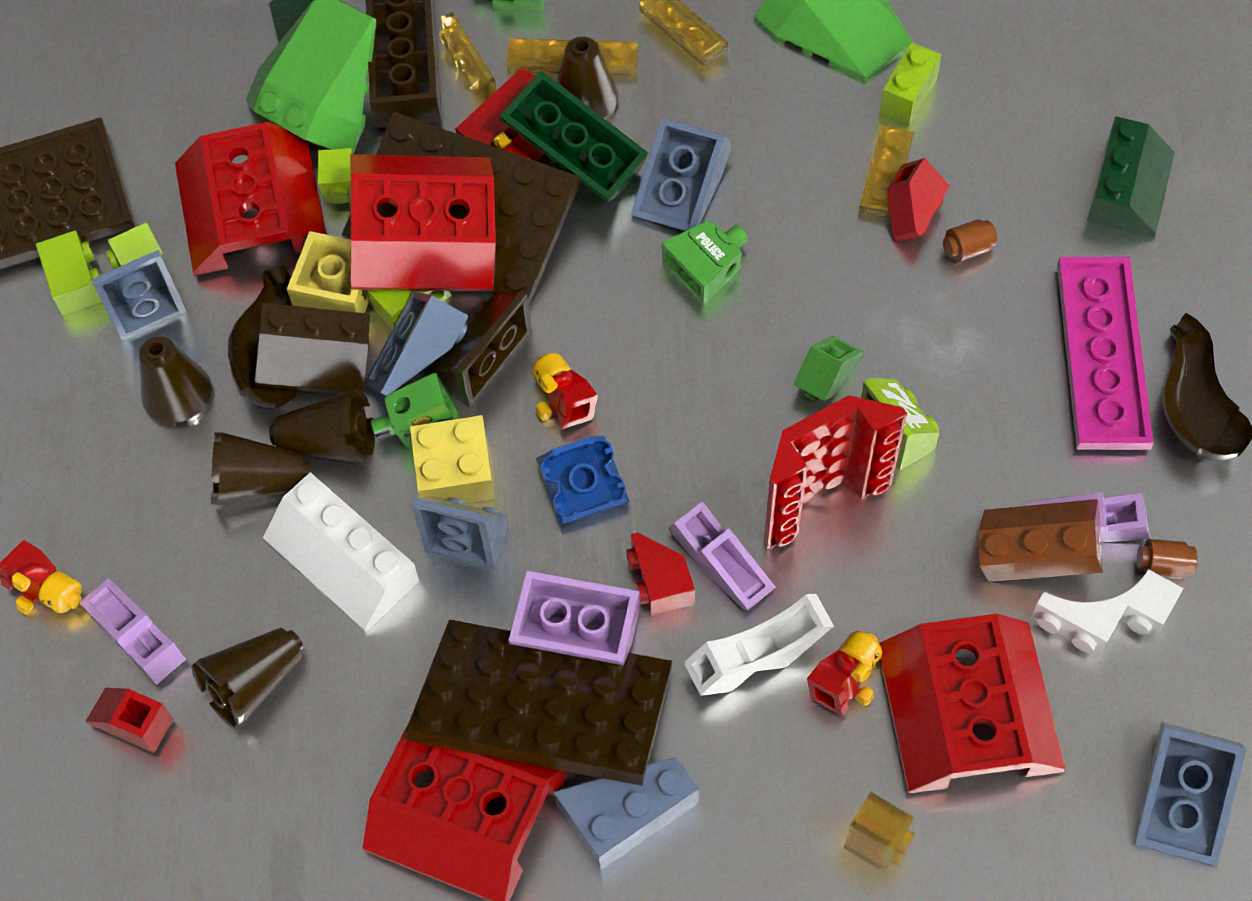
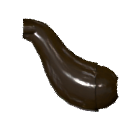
(245, 338)
(1195, 400)

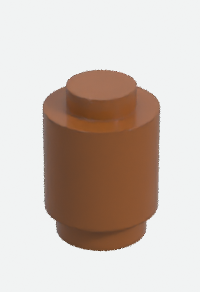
(969, 240)
(1167, 558)

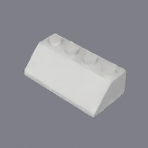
(339, 552)

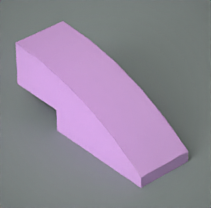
(1120, 516)
(722, 556)
(133, 631)

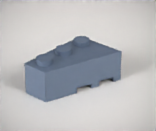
(619, 815)

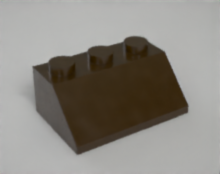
(487, 345)
(312, 349)

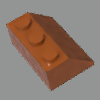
(1041, 541)

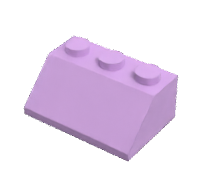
(575, 617)

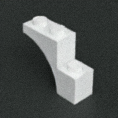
(1092, 623)
(775, 644)

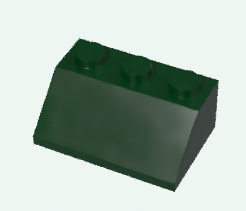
(1132, 178)

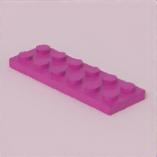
(1104, 354)

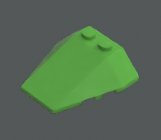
(849, 33)
(319, 75)

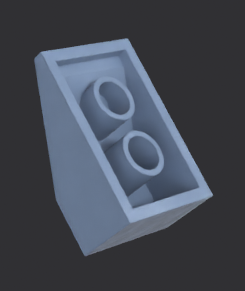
(681, 175)
(139, 295)
(419, 337)
(461, 530)
(1189, 793)

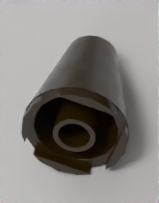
(588, 77)
(172, 383)
(327, 428)
(252, 469)
(247, 673)

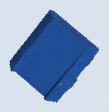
(582, 479)

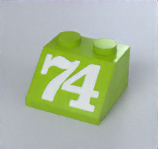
(920, 430)

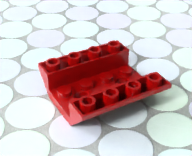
(273, 180)
(422, 242)
(843, 440)
(940, 701)
(446, 824)

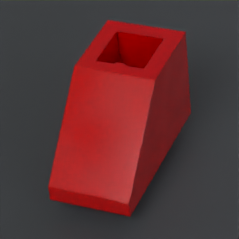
(914, 198)
(662, 573)
(131, 717)

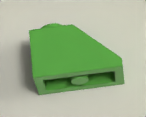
(826, 368)

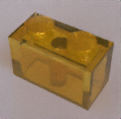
(880, 833)

